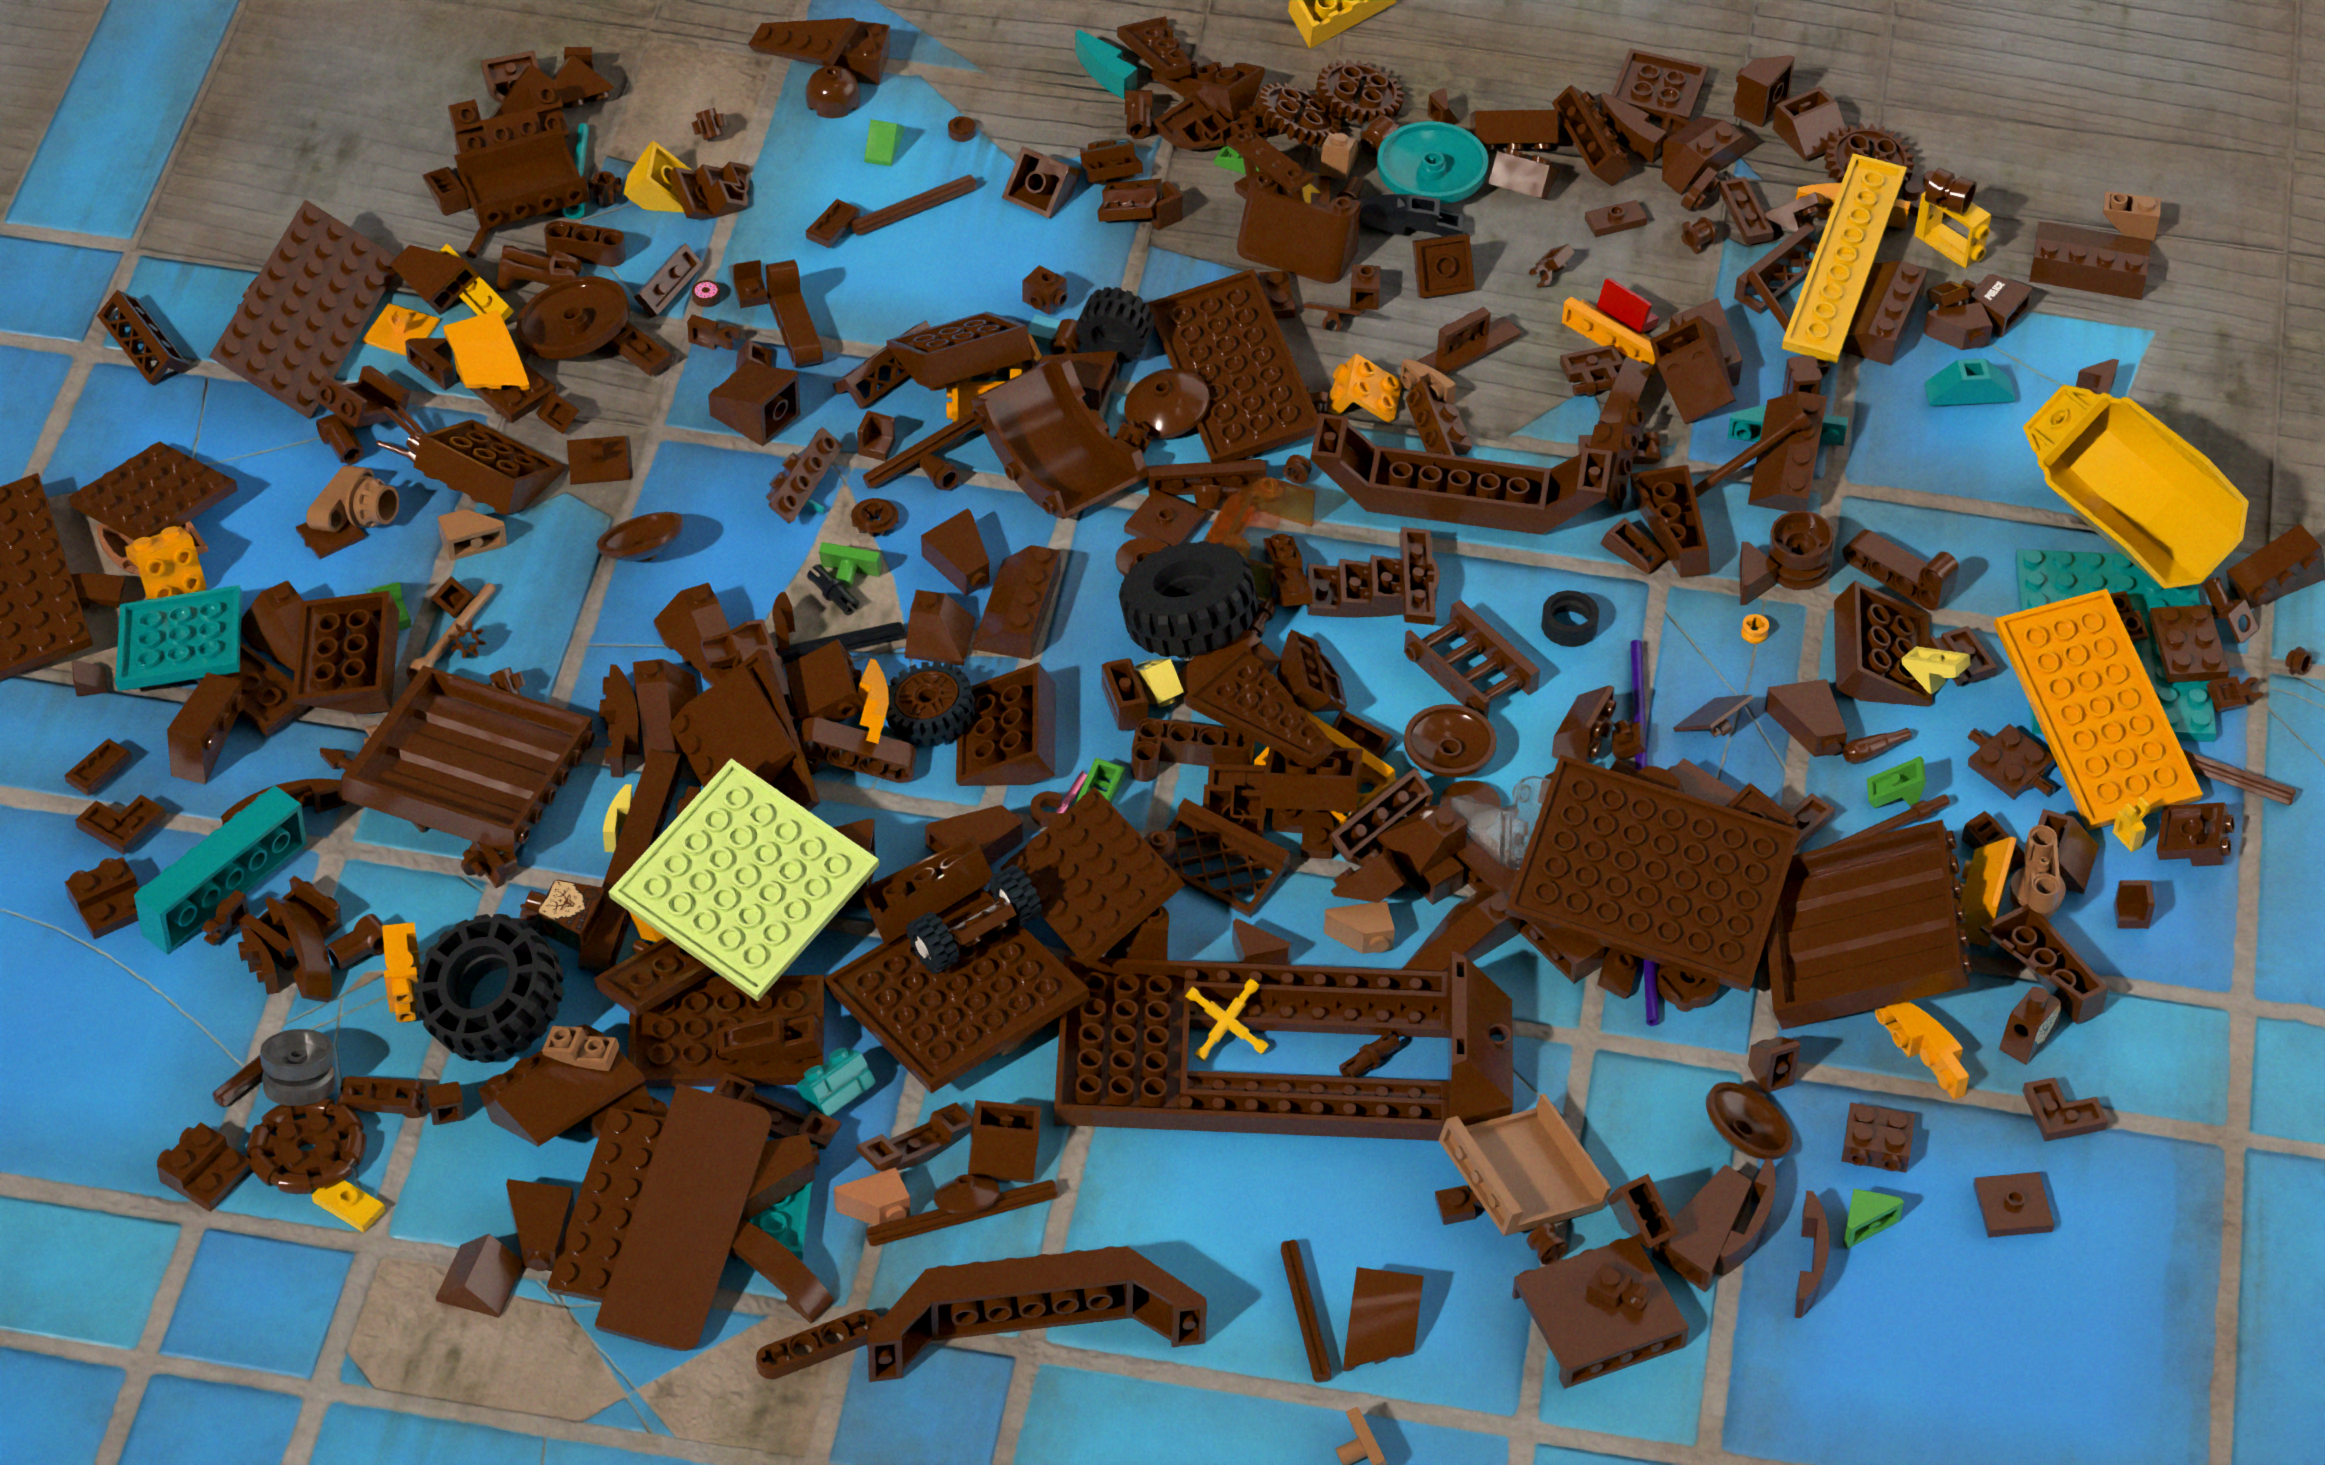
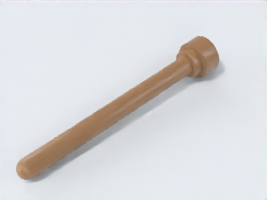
(444, 642)

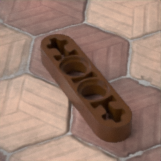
(816, 1340)

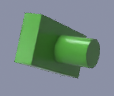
(850, 561)

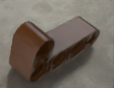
(792, 314)
(1918, 581)
(1187, 744)
(848, 749)

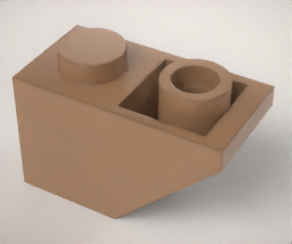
(2133, 214)

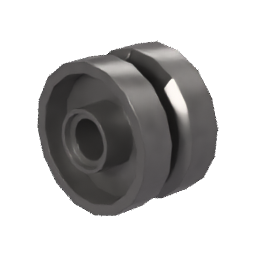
(297, 1067)

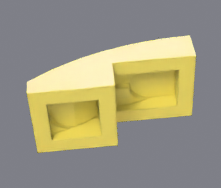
(616, 817)

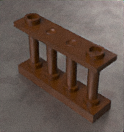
(1269, 160)
(1480, 638)

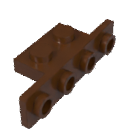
(1469, 340)
(1437, 422)
(1622, 441)
(801, 475)

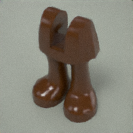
(521, 265)

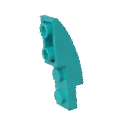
(1748, 424)

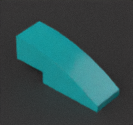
(1105, 64)

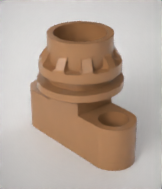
(355, 497)
(2040, 879)

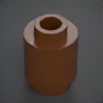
(1065, 338)

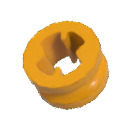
(1755, 621)

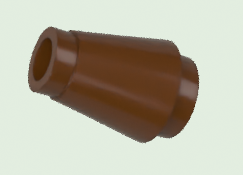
(940, 472)

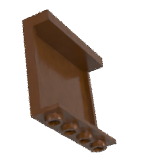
(520, 178)
(1590, 1334)

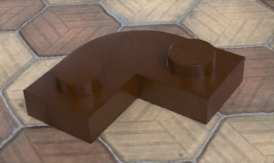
(1314, 829)

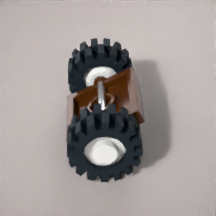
(937, 942)

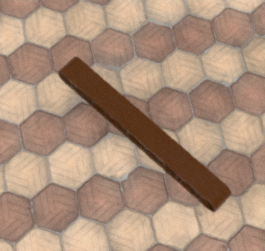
(638, 833)

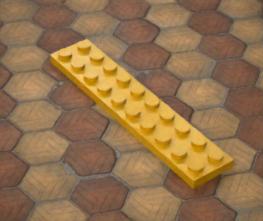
(1844, 258)

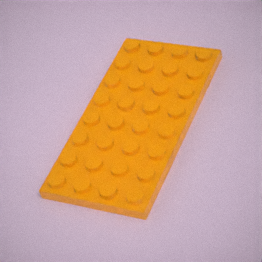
(2097, 707)

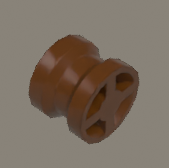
(1547, 1243)

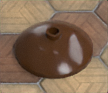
(1168, 402)
(641, 537)
(1450, 740)
(1748, 1121)

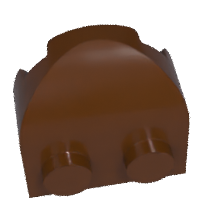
(503, 71)
(1108, 161)

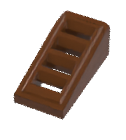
(449, 193)
(1625, 530)
(1985, 827)

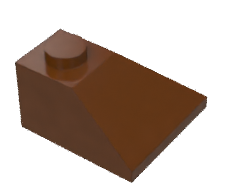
(938, 629)
(1426, 837)

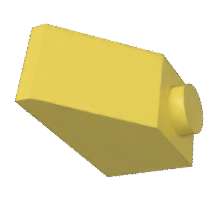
(1159, 681)

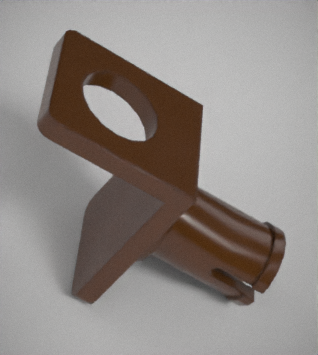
(2229, 609)

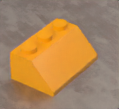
(1985, 886)

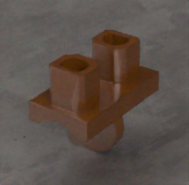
(483, 859)

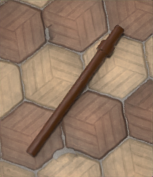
(1917, 811)

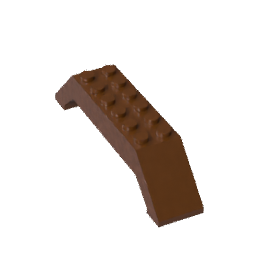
(1456, 486)
(1031, 1296)

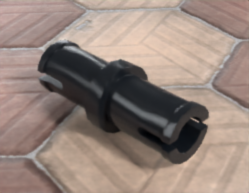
(833, 589)

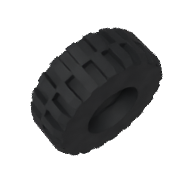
(1188, 599)
(519, 1011)

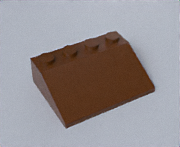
(2090, 260)
(1885, 310)
(962, 349)
(486, 465)
(1869, 645)
(347, 653)
(734, 724)
(1011, 731)
(549, 1096)

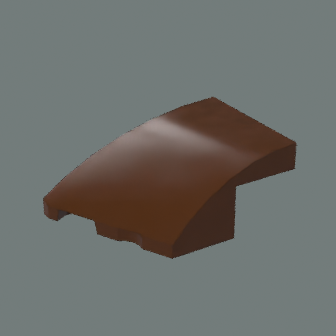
(1193, 126)
(711, 190)
(1237, 795)
(1382, 1316)

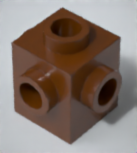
(1044, 290)

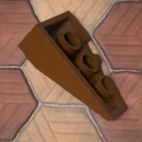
(687, 620)
(274, 623)
(1468, 929)

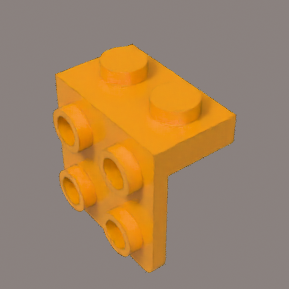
(1365, 385)
(167, 563)

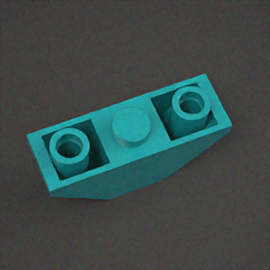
(1969, 383)

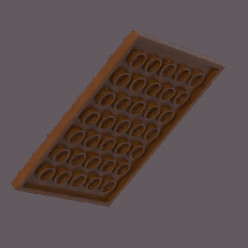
(1653, 873)

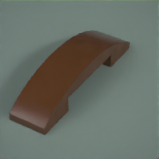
(319, 792)
(314, 972)
(785, 1120)
(919, 1144)
(1813, 1226)
(1740, 1246)
(782, 1269)

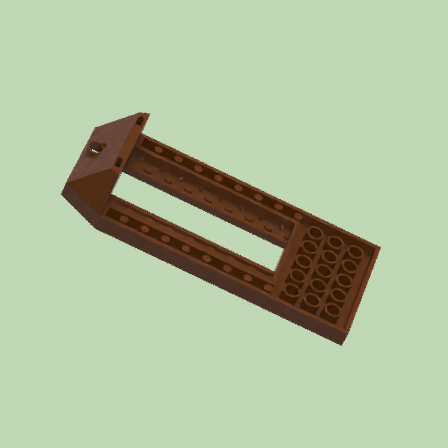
(1128, 1048)

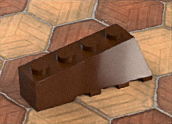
(2050, 961)

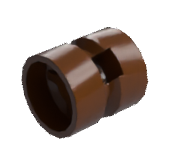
(1953, 192)

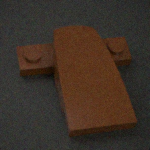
(1382, 585)

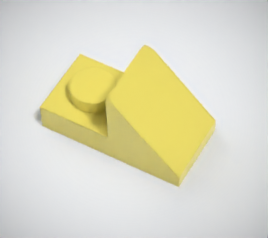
(1933, 666)

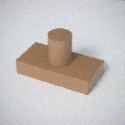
(1363, 1445)

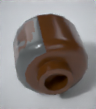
(1375, 132)

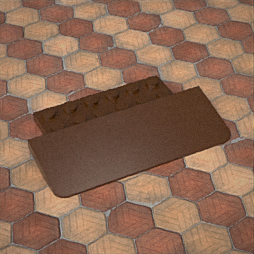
(661, 1215)

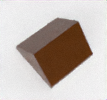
(481, 1276)

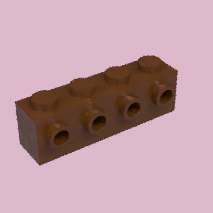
(1592, 135)

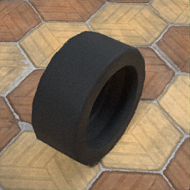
(1572, 602)

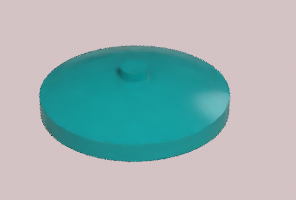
(1433, 161)

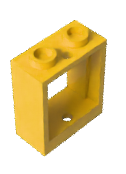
(1948, 242)

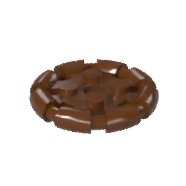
(310, 1130)

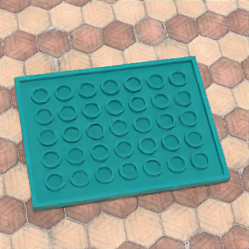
(2061, 575)

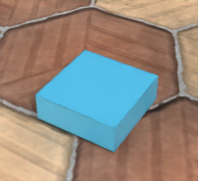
(1043, 328)

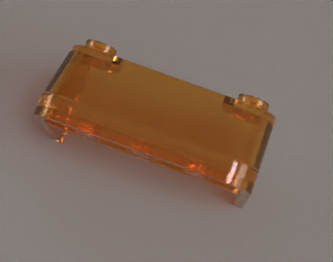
(1267, 496)

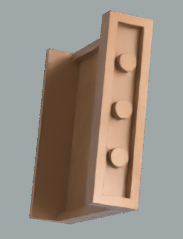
(1526, 1168)

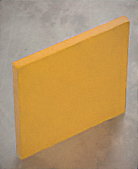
(398, 325)

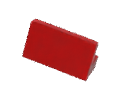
(1626, 307)

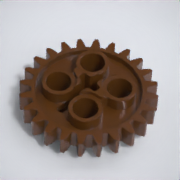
(1340, 85)
(1280, 105)
(1857, 141)

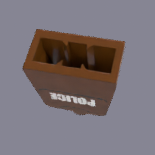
(2002, 300)

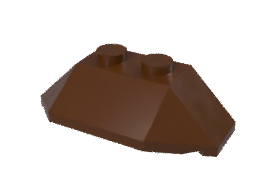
(1697, 147)
(1310, 675)
(1359, 831)

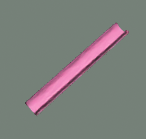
(1072, 793)

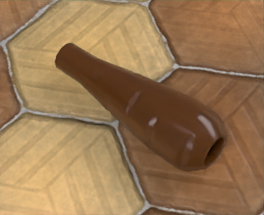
(1868, 747)

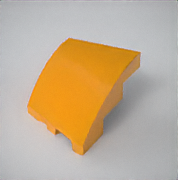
(485, 352)

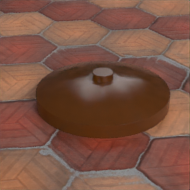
(573, 317)

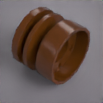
(1801, 548)

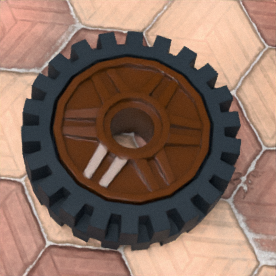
(930, 703)

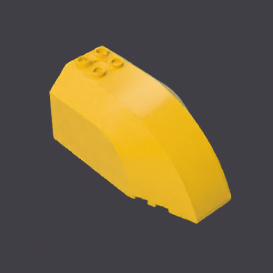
(2138, 484)

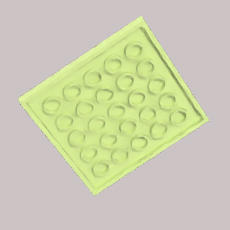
(744, 879)

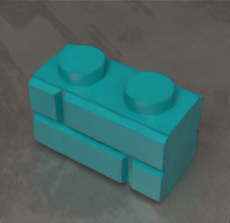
(835, 1082)

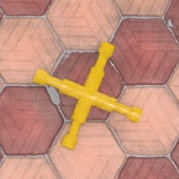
(1226, 1020)

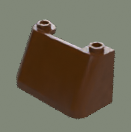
(1298, 234)
(1150, 937)

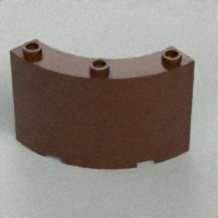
(1054, 441)

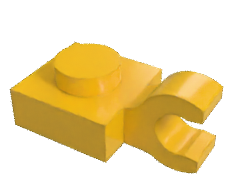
(2129, 824)

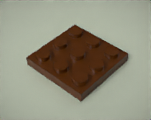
(1660, 84)

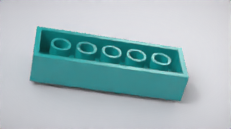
(226, 861)

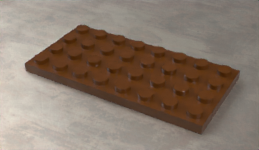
(305, 308)
(1239, 351)
(37, 592)

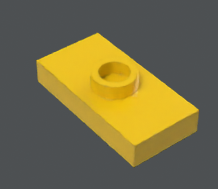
(349, 1204)

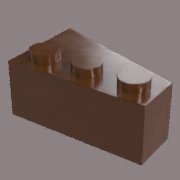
(1713, 313)
(2278, 568)

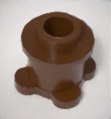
(1699, 233)

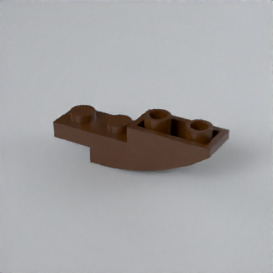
(1289, 578)
(620, 720)

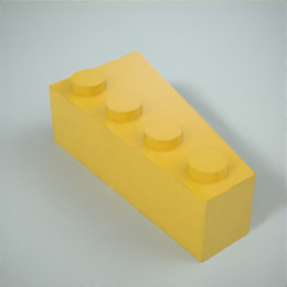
(1326, 18)

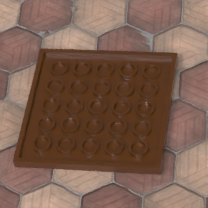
(965, 1012)

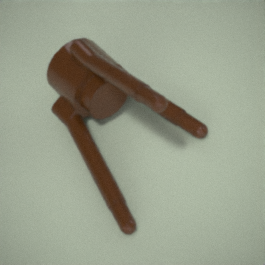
(415, 432)

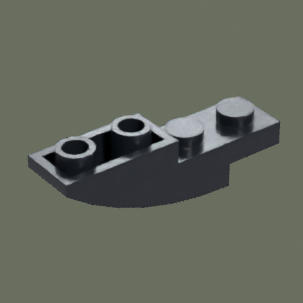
(1397, 211)

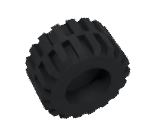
(1115, 323)

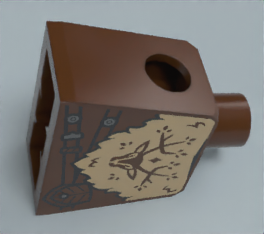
(568, 912)
(2036, 1014)

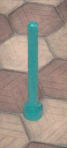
(578, 210)

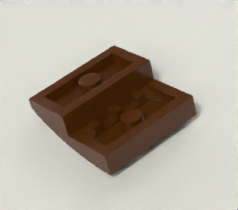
(1130, 200)

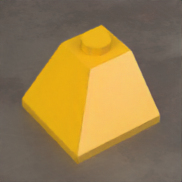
(650, 183)

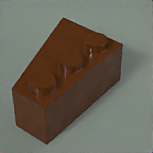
(203, 727)

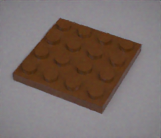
(153, 492)

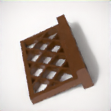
(1237, 841)

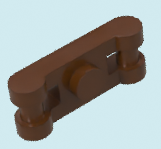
(382, 1095)

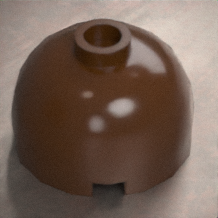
(832, 92)

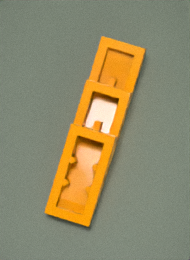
(875, 695)

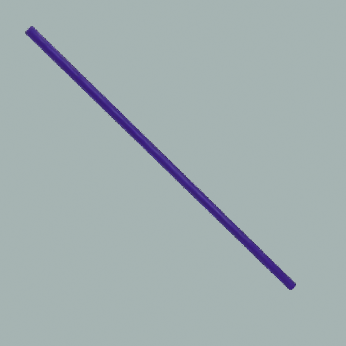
(1638, 698)

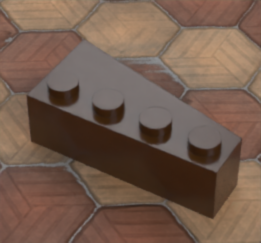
(1672, 513)
(926, 887)

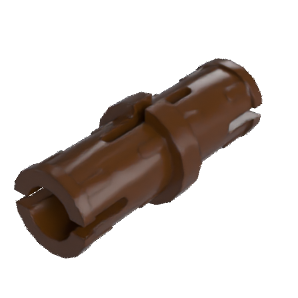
(1370, 1055)

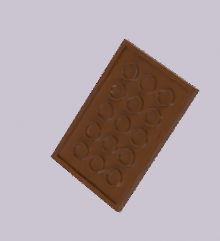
(1095, 876)
(680, 1036)

